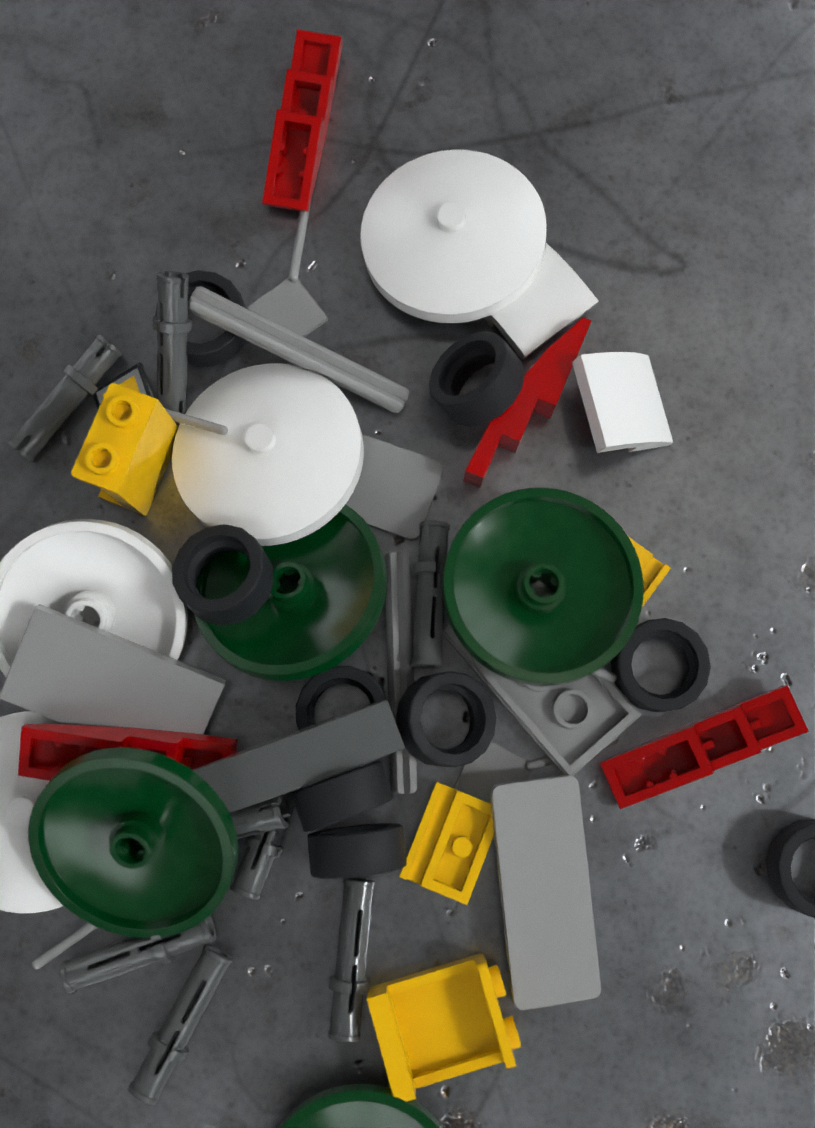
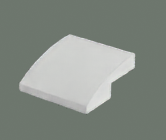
(545, 307)
(622, 401)

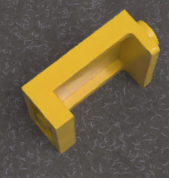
(127, 449)
(441, 1024)

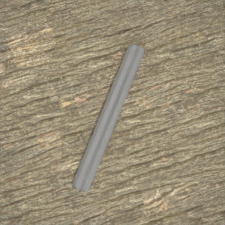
(297, 349)
(399, 653)

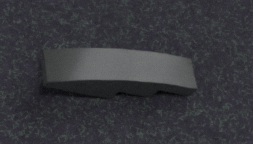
(303, 756)

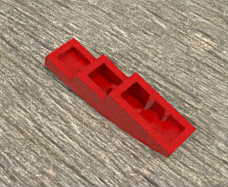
(302, 121)
(539, 394)
(52, 746)
(703, 746)

